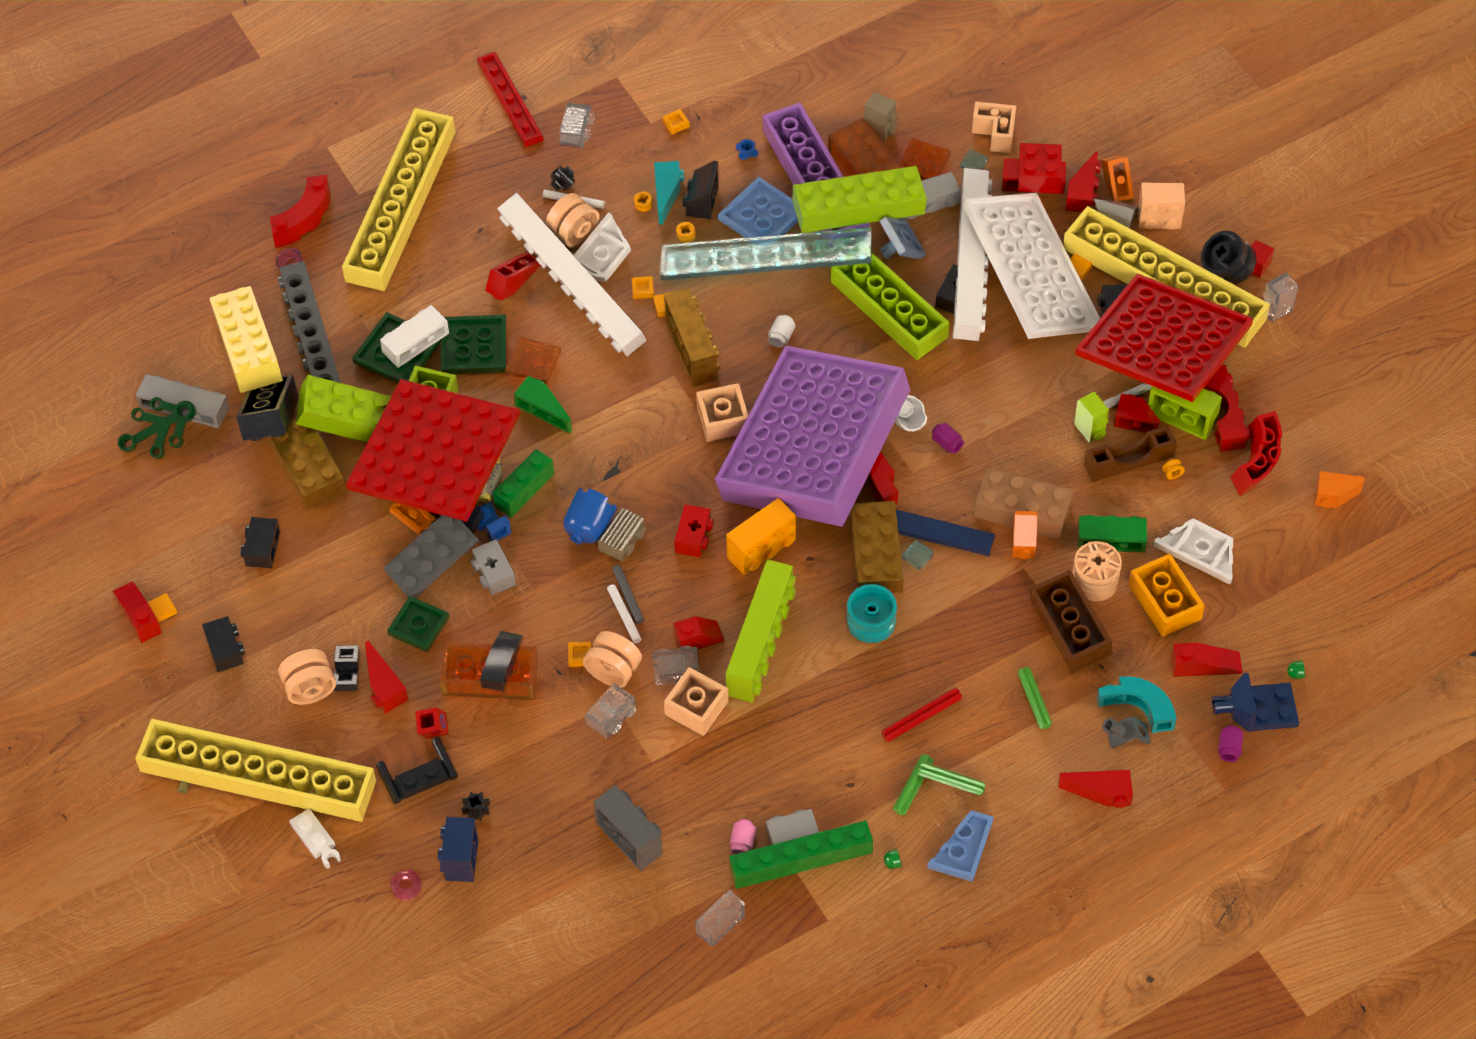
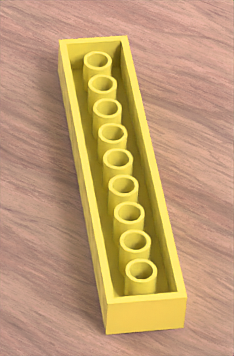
(399, 199)
(1126, 253)
(256, 770)

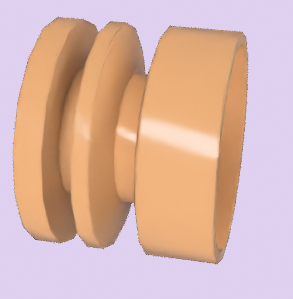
(1097, 570)

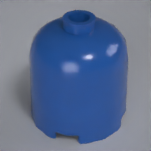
(588, 516)

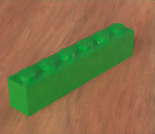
(801, 854)

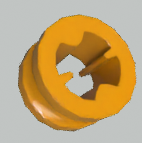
(648, 199)
(687, 237)
(1173, 469)

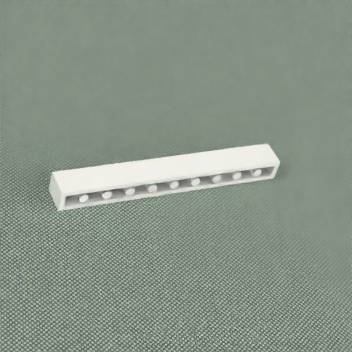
(971, 263)
(572, 275)

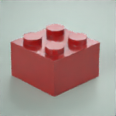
(1040, 167)

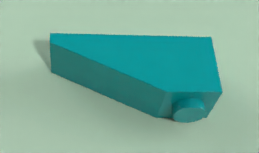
(668, 186)

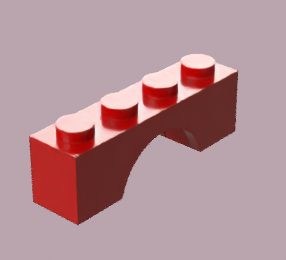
(1230, 430)

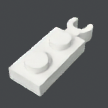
(314, 837)

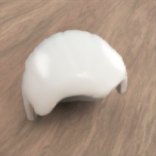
(911, 415)

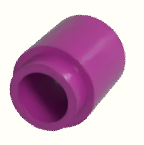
(947, 438)
(1230, 743)

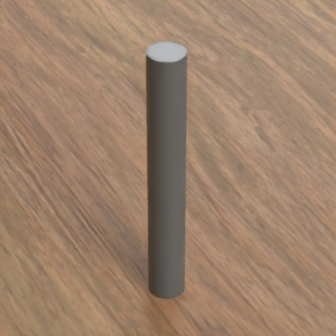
(626, 590)

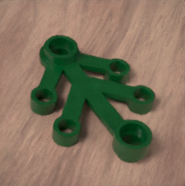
(160, 425)

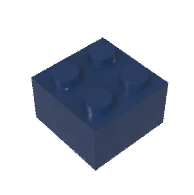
(459, 849)

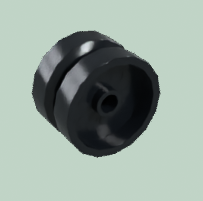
(1228, 257)

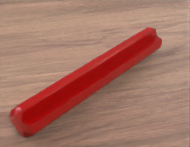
(921, 714)

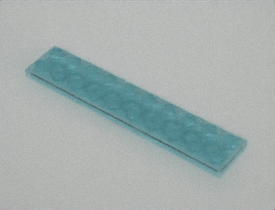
(766, 253)

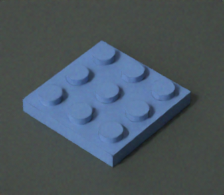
(760, 211)

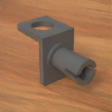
(1125, 731)

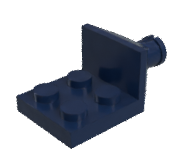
(1259, 705)

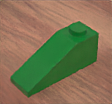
(539, 401)

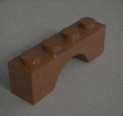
(1152, 448)

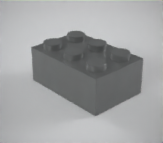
(628, 827)

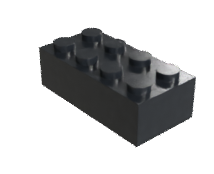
(268, 409)

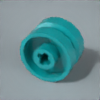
(871, 613)

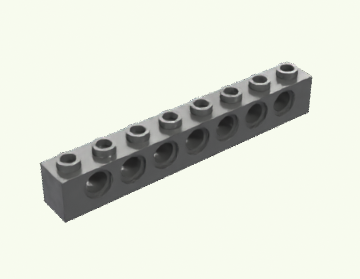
(307, 322)

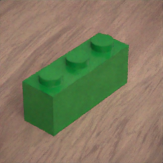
(523, 483)
(1123, 533)

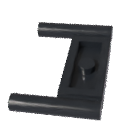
(420, 777)

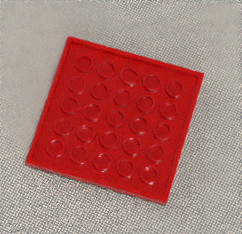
(1164, 337)
(433, 450)

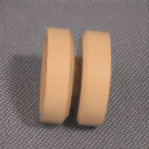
(572, 220)
(612, 659)
(307, 676)

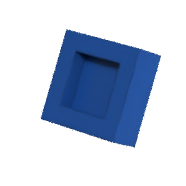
(490, 515)
(498, 528)

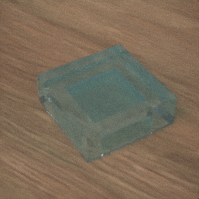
(974, 160)
(917, 554)

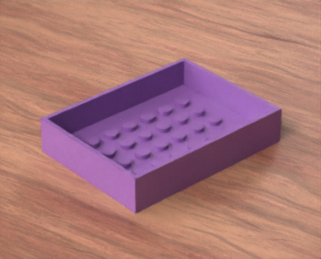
(813, 434)

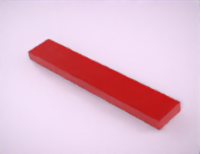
(510, 99)

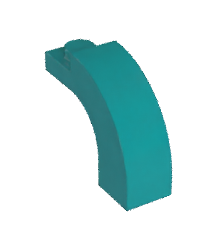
(1144, 696)

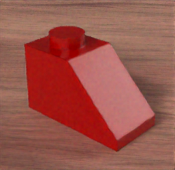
(1135, 414)
(697, 632)

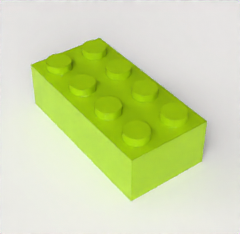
(339, 408)

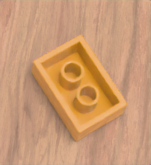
(761, 536)
(1166, 595)

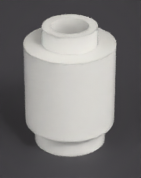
(781, 331)

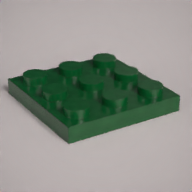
(474, 344)
(373, 359)

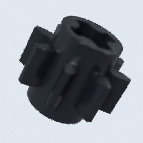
(562, 178)
(475, 806)

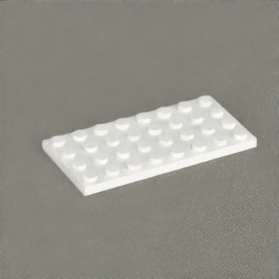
(1032, 265)

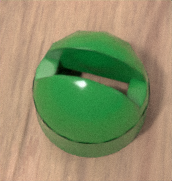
(1296, 670)
(892, 859)

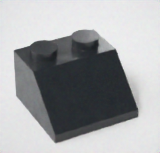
(702, 191)

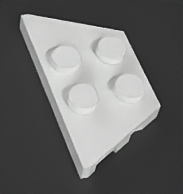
(603, 250)
(1201, 548)

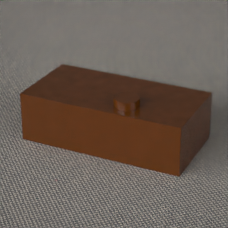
(1071, 621)

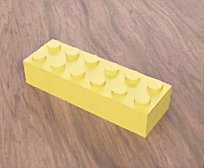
(246, 339)

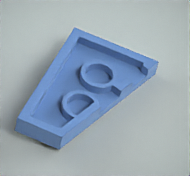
(965, 847)

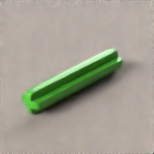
(1035, 698)
(951, 778)
(911, 788)

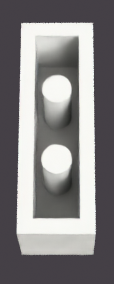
(414, 336)

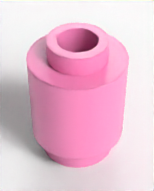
(742, 836)

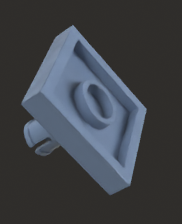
(901, 239)

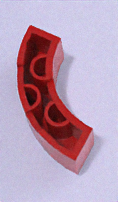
(304, 215)
(1265, 452)

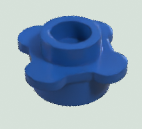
(746, 149)

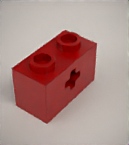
(693, 531)

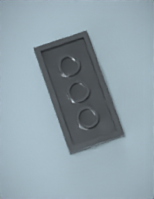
(430, 555)

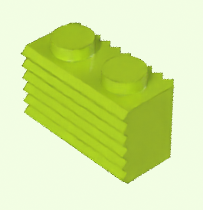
(1091, 417)

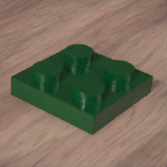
(418, 624)

